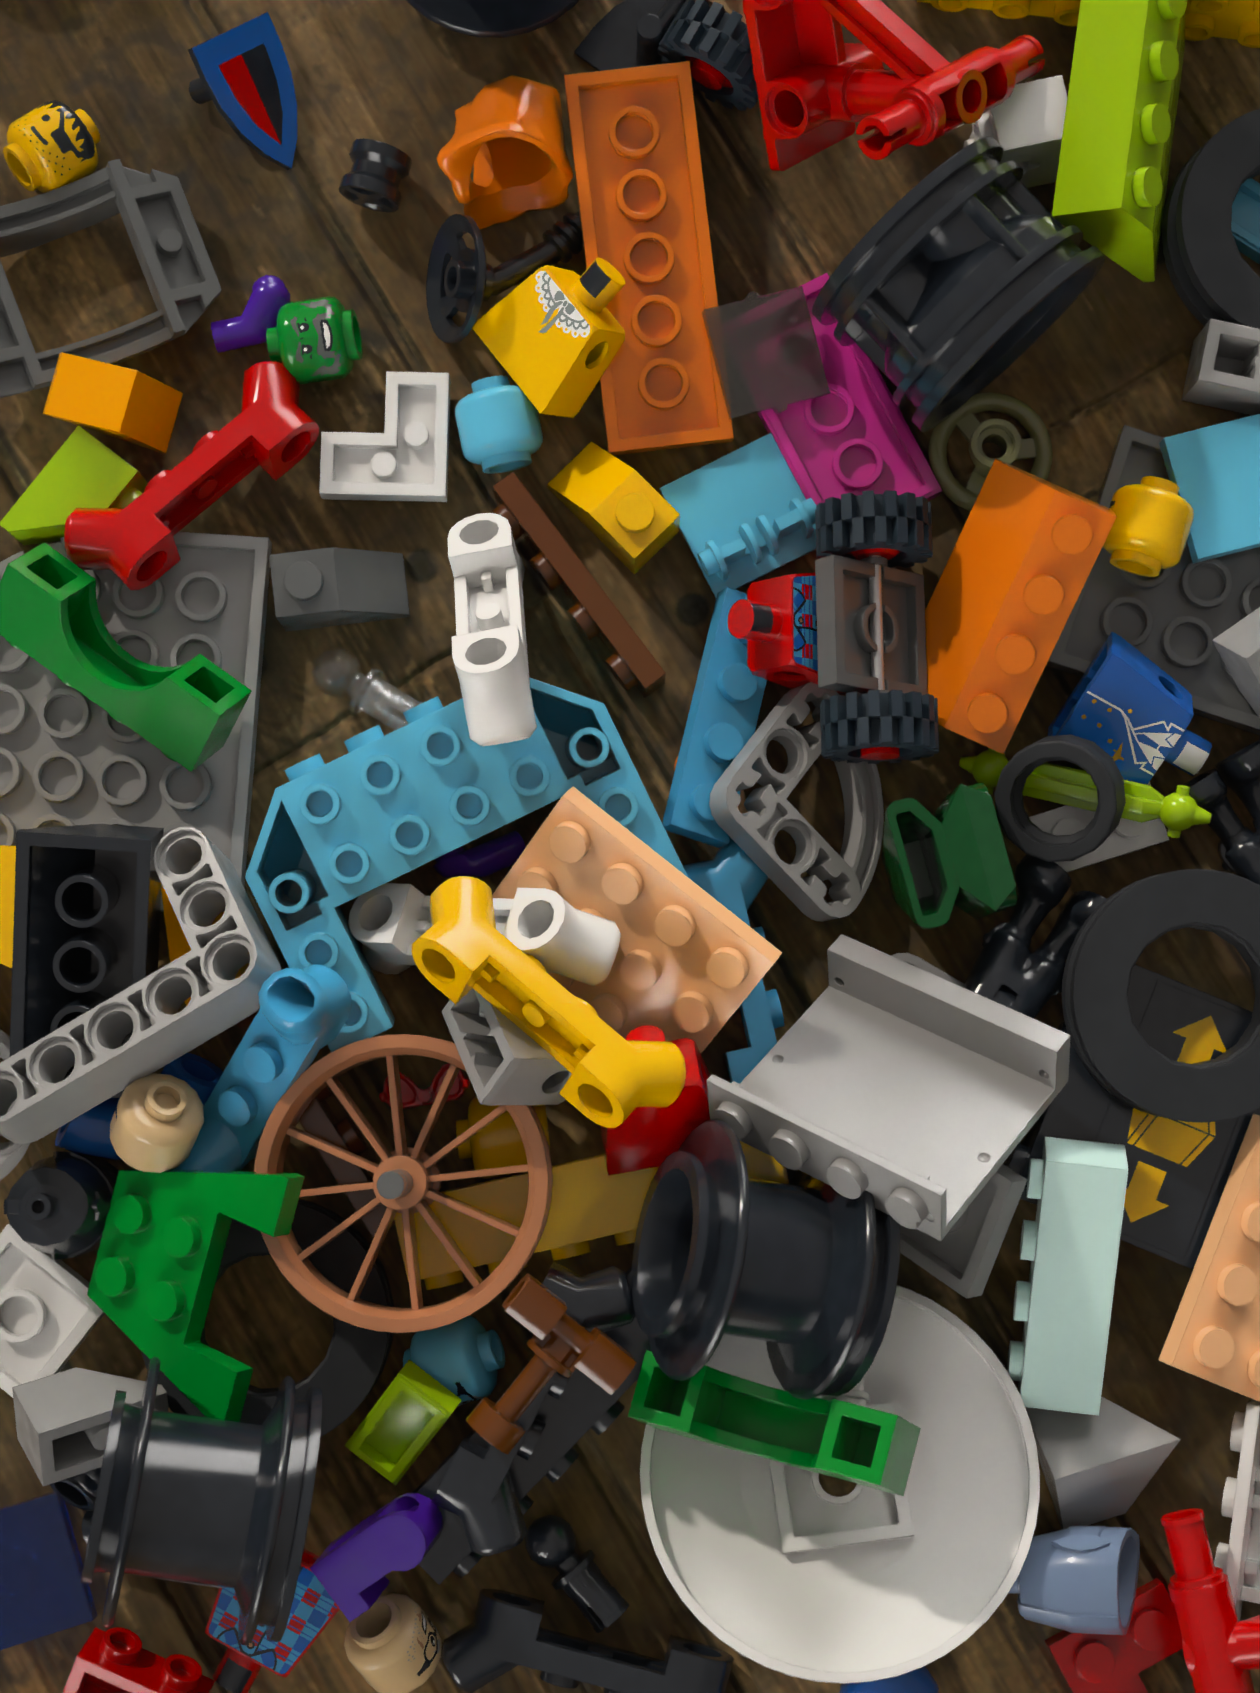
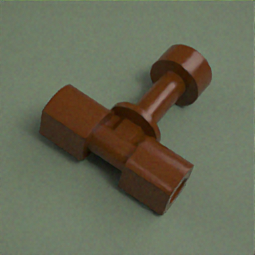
(558, 1347)

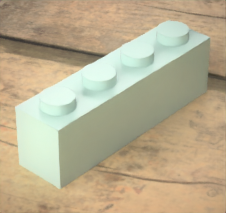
(1070, 1275)

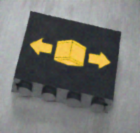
(1172, 1164)

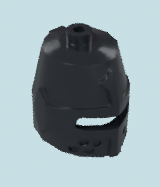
(62, 1204)

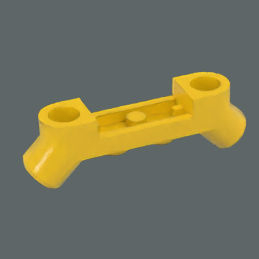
(607, 1071)

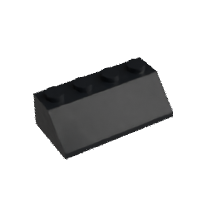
(80, 922)

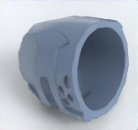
(1080, 1579)

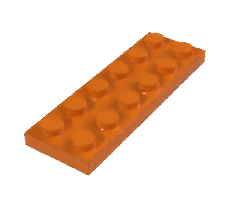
(650, 221)

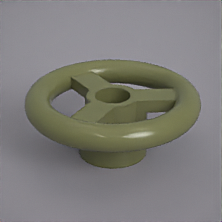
(990, 431)

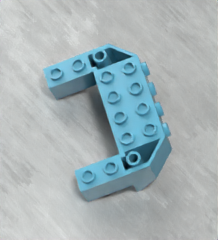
(413, 800)

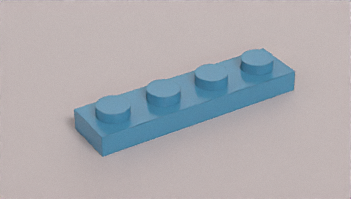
(716, 729)

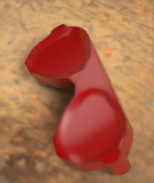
(416, 1097)

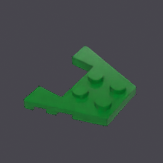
(163, 1264)

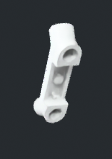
(490, 630)
(534, 921)

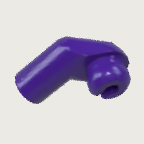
(259, 314)
(481, 859)

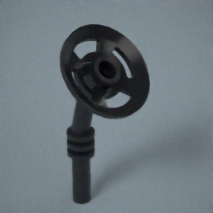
(470, 280)

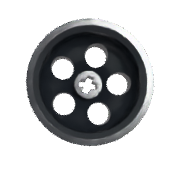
(956, 282)

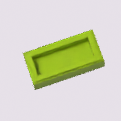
(402, 1422)

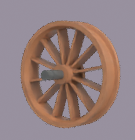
(404, 1183)

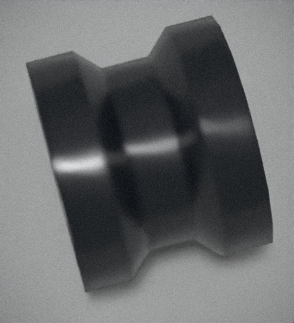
(375, 175)

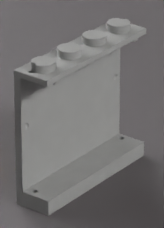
(898, 1088)

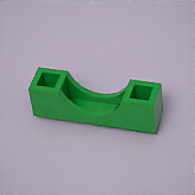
(56, 620)
(770, 1423)

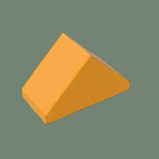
(113, 401)

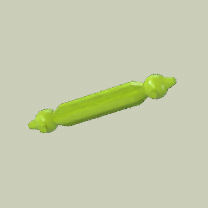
(1076, 789)

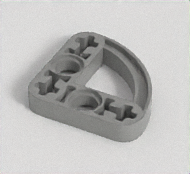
(771, 811)

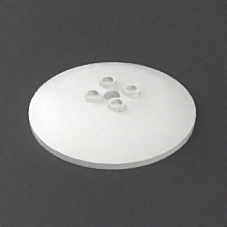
(869, 1576)

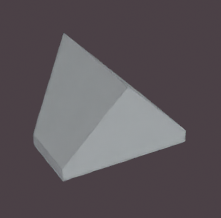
(1097, 1462)

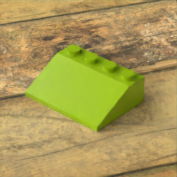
(1121, 127)

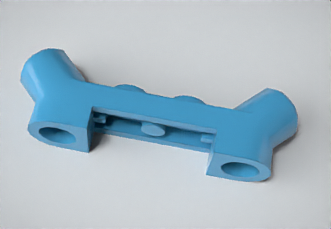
(735, 884)
(294, 1021)

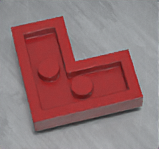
(1113, 1661)

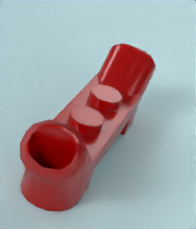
(139, 538)

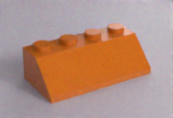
(1007, 599)

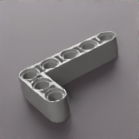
(152, 1004)

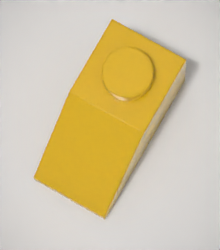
(616, 505)

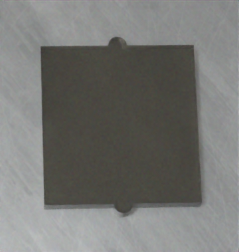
(765, 352)

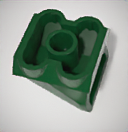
(947, 857)

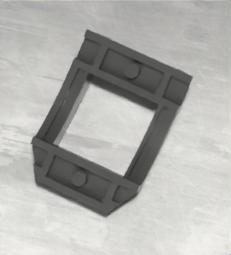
(164, 244)

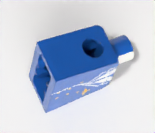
(1133, 714)

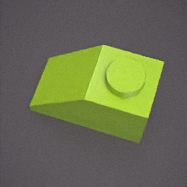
(77, 476)

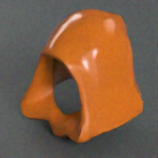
(516, 151)

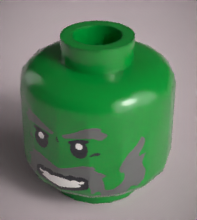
(315, 339)

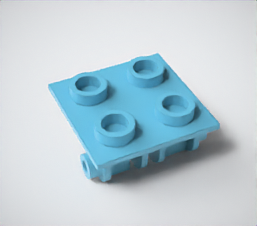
(743, 515)

